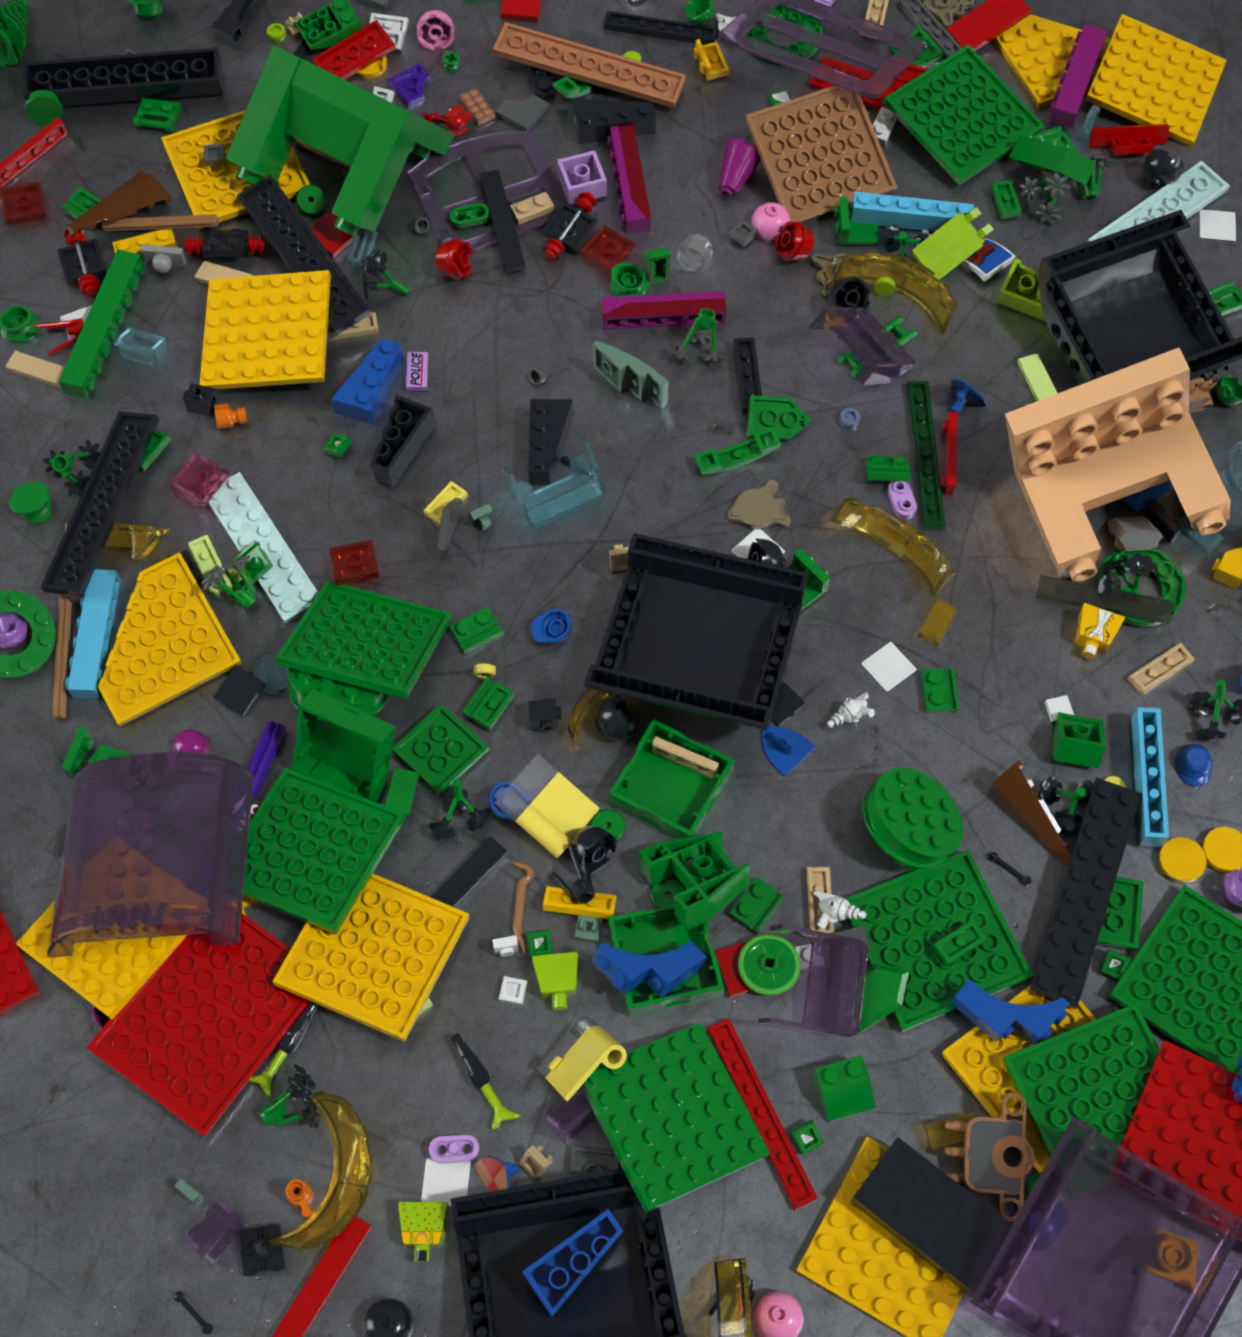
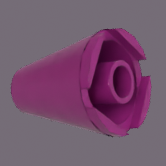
(737, 166)

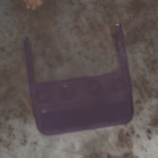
(868, 341)
(833, 984)

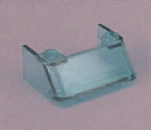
(562, 497)

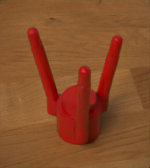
(73, 326)

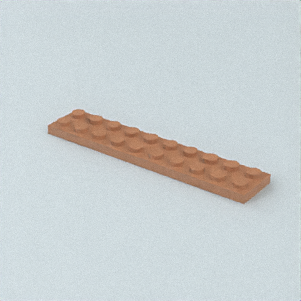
(589, 65)

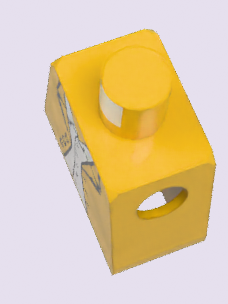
(1096, 629)

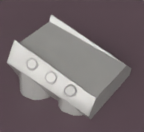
(1134, 533)

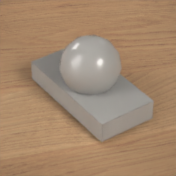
(163, 257)

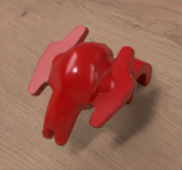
(453, 119)

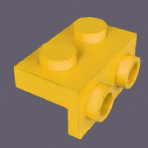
(710, 60)

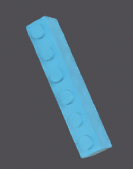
(904, 211)
(93, 635)
(1150, 777)

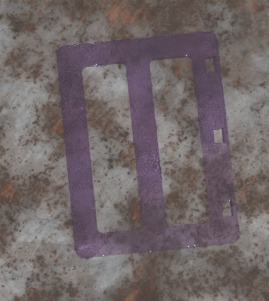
(888, 68)

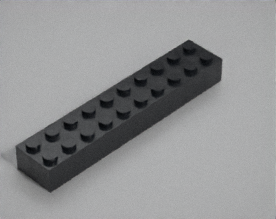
(127, 77)

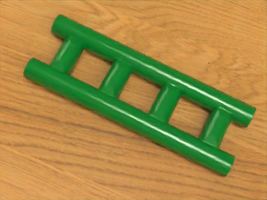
(892, 325)

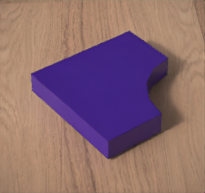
(409, 85)

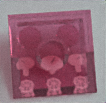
(198, 480)

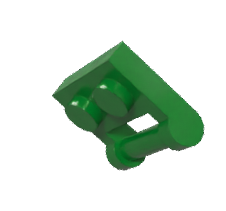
(157, 114)

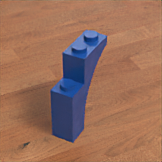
(659, 971)
(997, 1016)

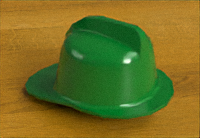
(147, 8)

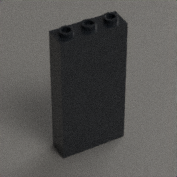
(932, 1215)

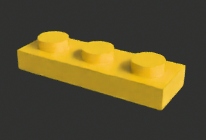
(158, 238)
(559, 901)

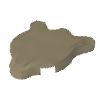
(946, 9)
(829, 267)
(760, 508)

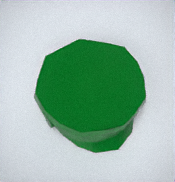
(43, 107)
(628, 280)
(18, 324)
(31, 502)

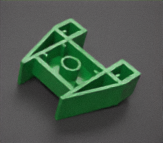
(702, 869)

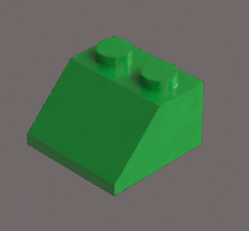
(1078, 740)
(844, 1088)

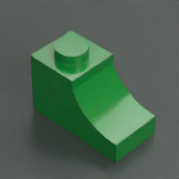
(657, 265)

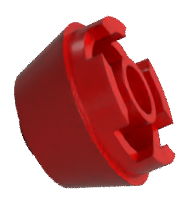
(794, 242)
(453, 258)

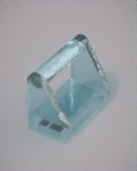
(138, 352)

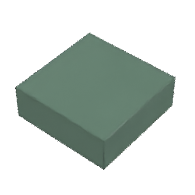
(189, 1191)

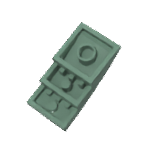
(629, 372)

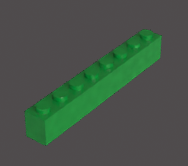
(102, 324)

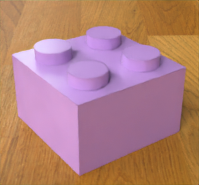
(581, 174)

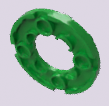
(802, 49)
(1170, 577)
(42, 629)

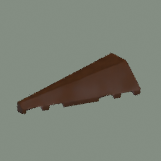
(125, 201)
(1025, 804)

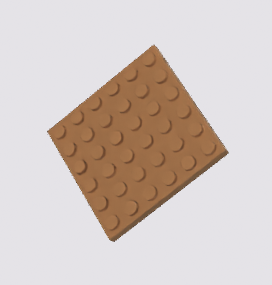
(819, 151)

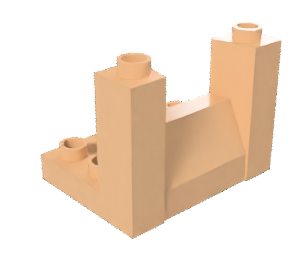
(1109, 444)

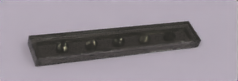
(1123, 604)

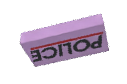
(417, 371)

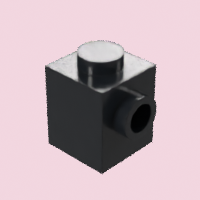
(200, 399)
(544, 714)

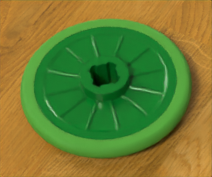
(766, 979)

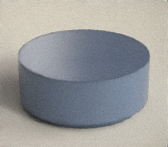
(849, 418)

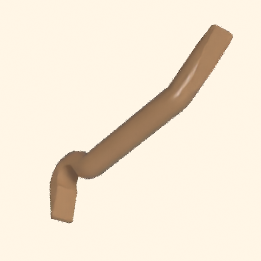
(520, 900)

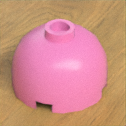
(435, 30)
(769, 221)
(777, 1315)

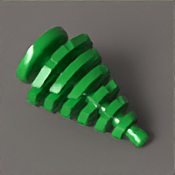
(13, 30)

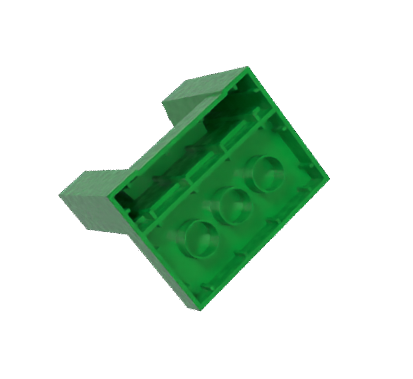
(338, 119)

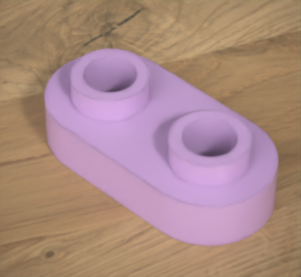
(902, 497)
(454, 1147)

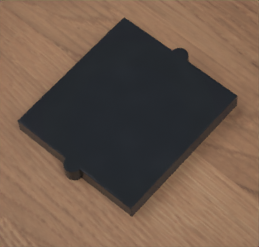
(239, 690)
(787, 704)

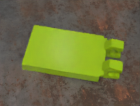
(951, 244)

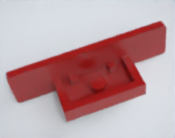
(1129, 139)

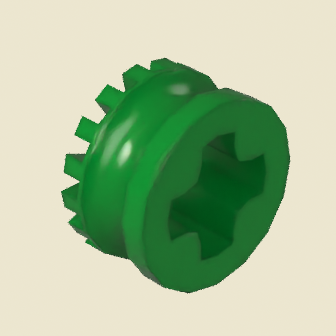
(455, 60)

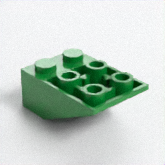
(329, 25)

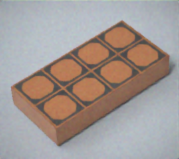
(477, 106)

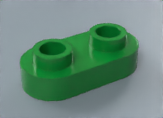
(469, 215)

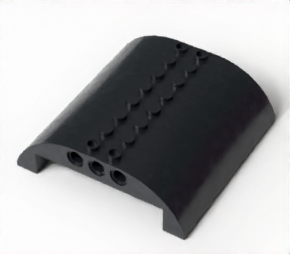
(1133, 301)
(700, 632)
(512, 1228)

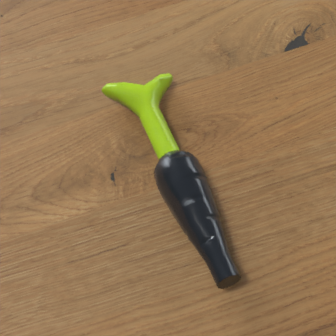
(287, 1045)
(480, 1079)

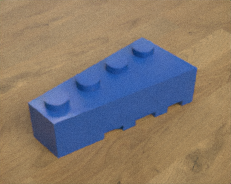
(370, 383)
(567, 1264)

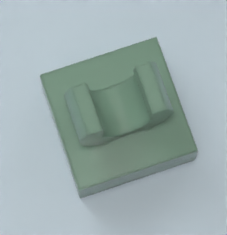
(481, 515)
(588, 929)

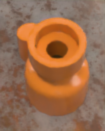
(227, 417)
(300, 1196)

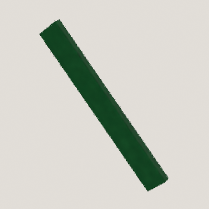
(925, 456)

